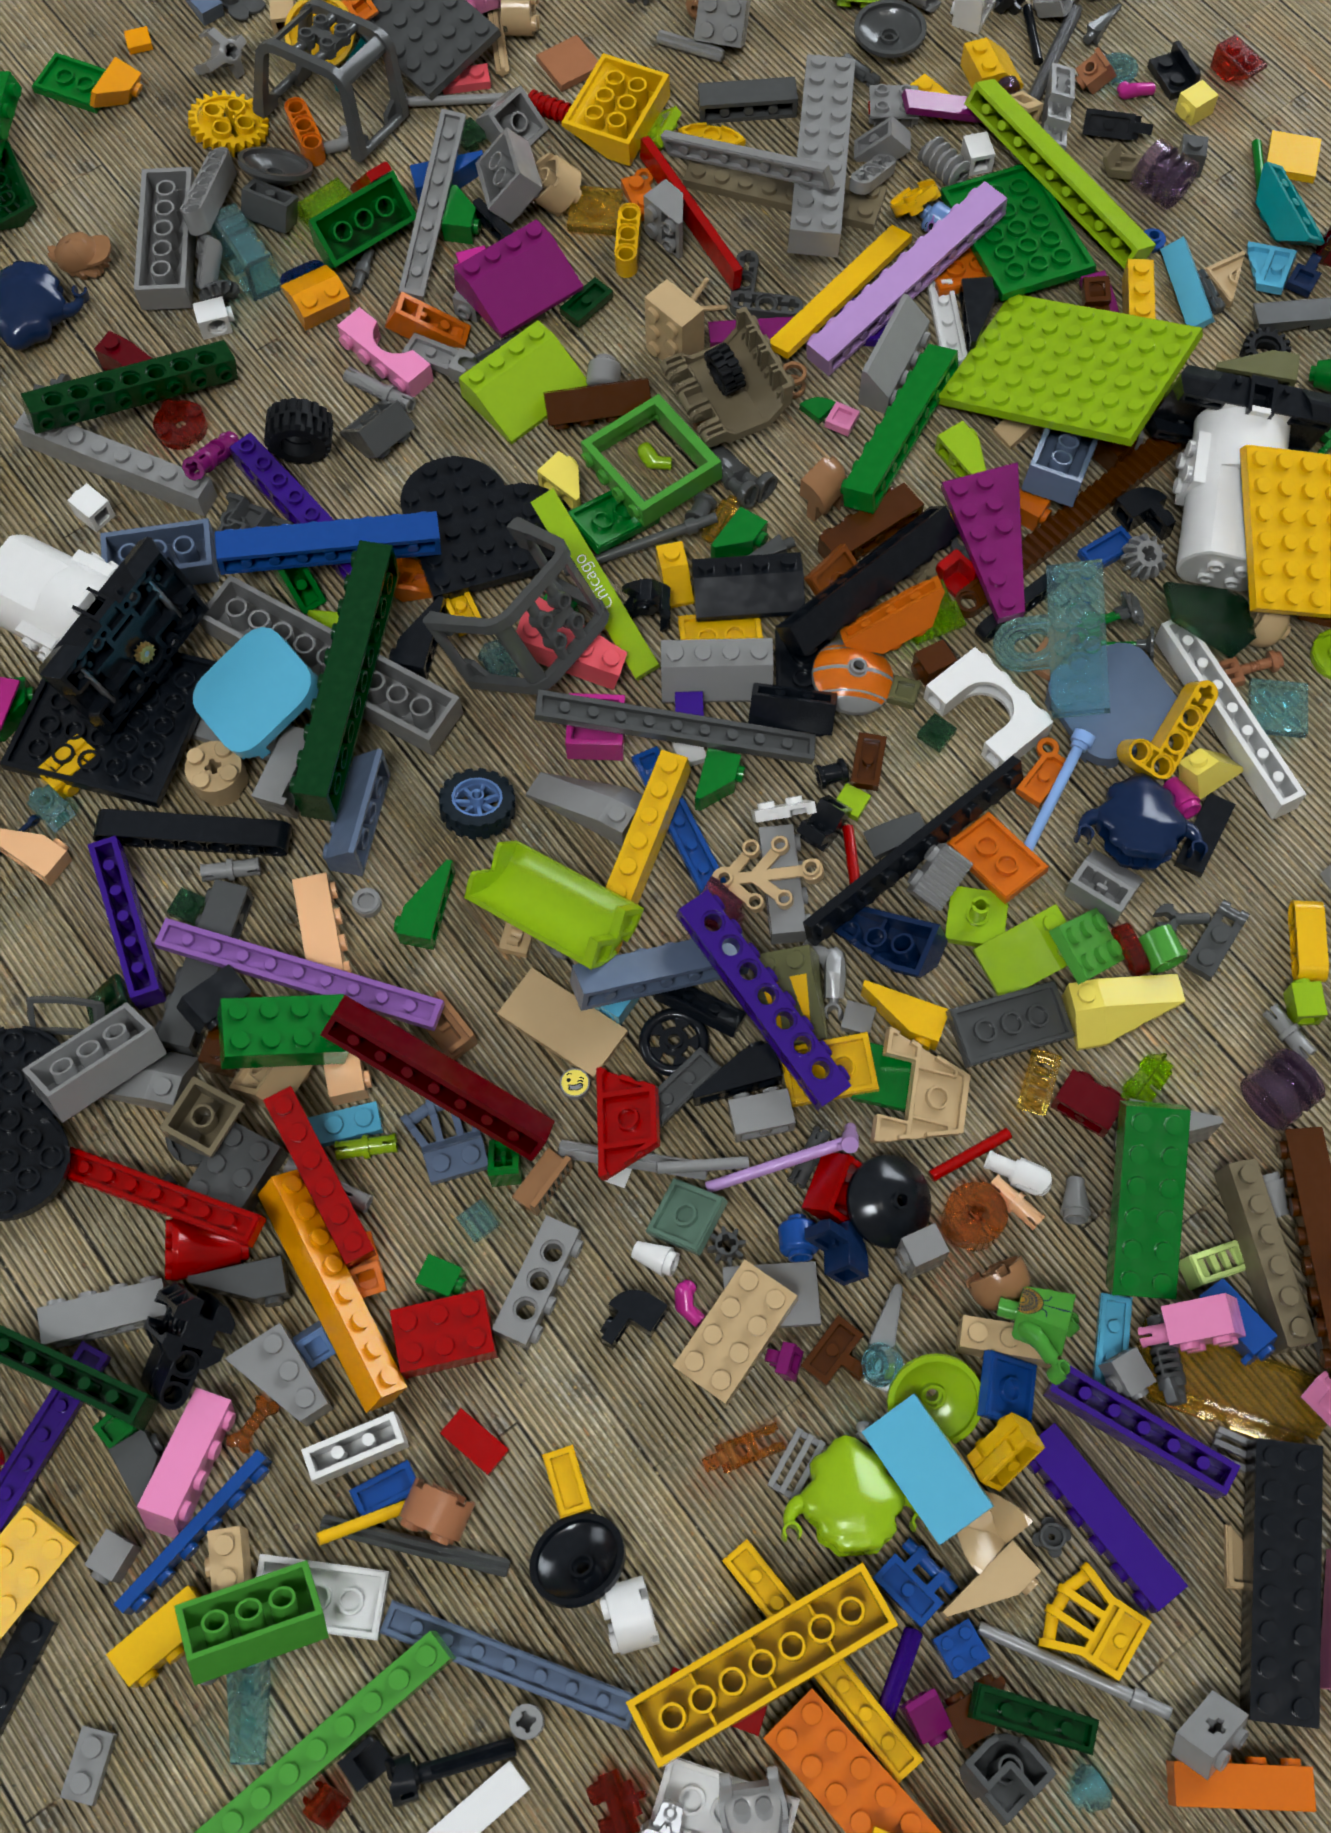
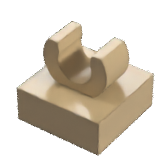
(515, 941)

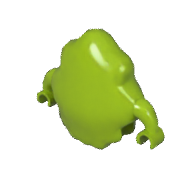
(849, 1500)

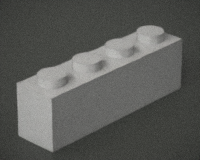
(787, 924)
(100, 1314)

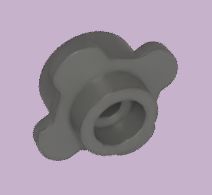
(1054, 1546)

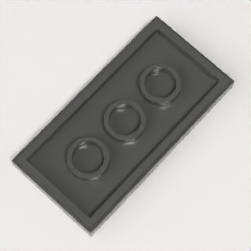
(1010, 1024)

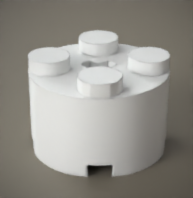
(630, 1616)

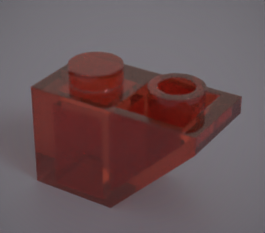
(1236, 60)

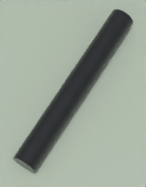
(1032, 34)

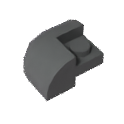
(1005, 1774)

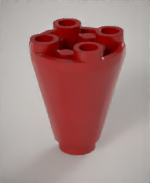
(197, 1251)

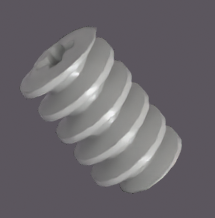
(944, 161)

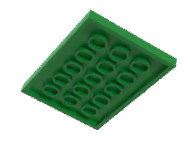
(1031, 242)

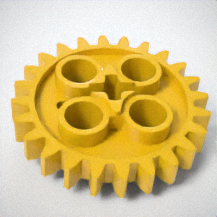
(213, 129)

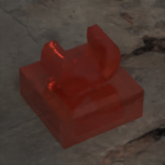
(325, 1805)

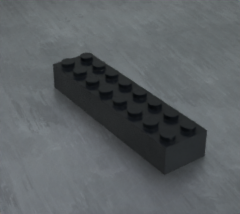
(1282, 1583)

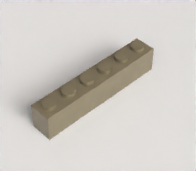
(1265, 1255)

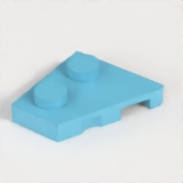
(1270, 266)

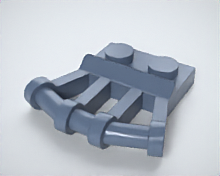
(451, 1156)

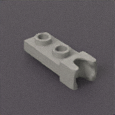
(442, 357)

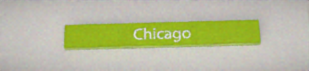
(620, 624)

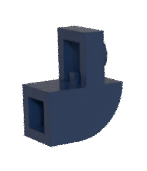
(843, 1250)

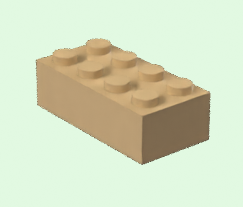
(735, 1332)

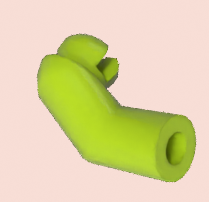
(652, 459)

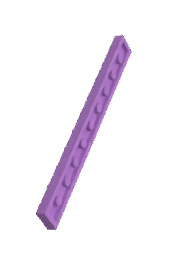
(298, 973)

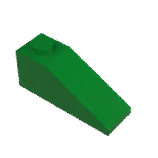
(425, 910)

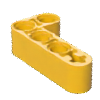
(1195, 700)

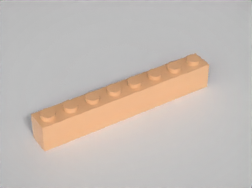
(325, 945)

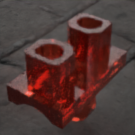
(620, 1800)

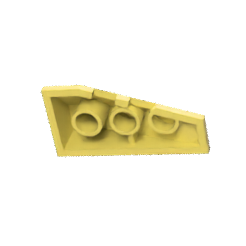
(1118, 1005)

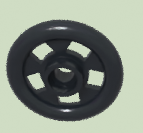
(654, 1027)

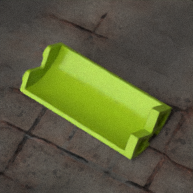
(554, 904)

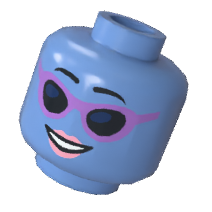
(932, 214)

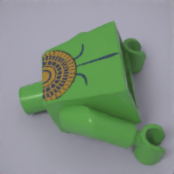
(1043, 1321)

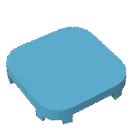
(254, 692)

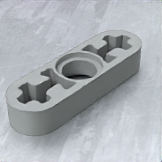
(872, 174)

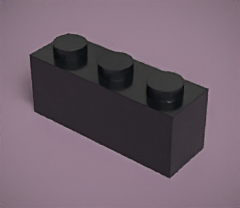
(793, 709)

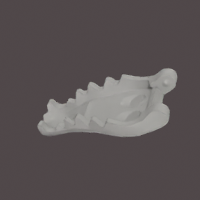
(753, 1805)

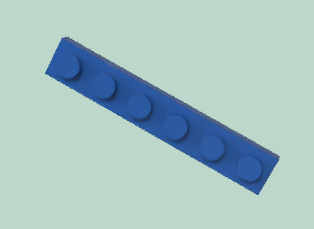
(186, 1542)

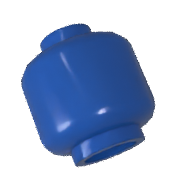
(792, 1239)

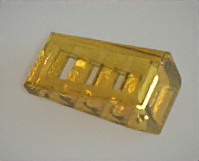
(1033, 1099)

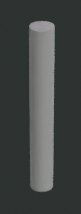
(700, 1165)

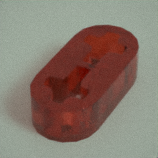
(1132, 950)

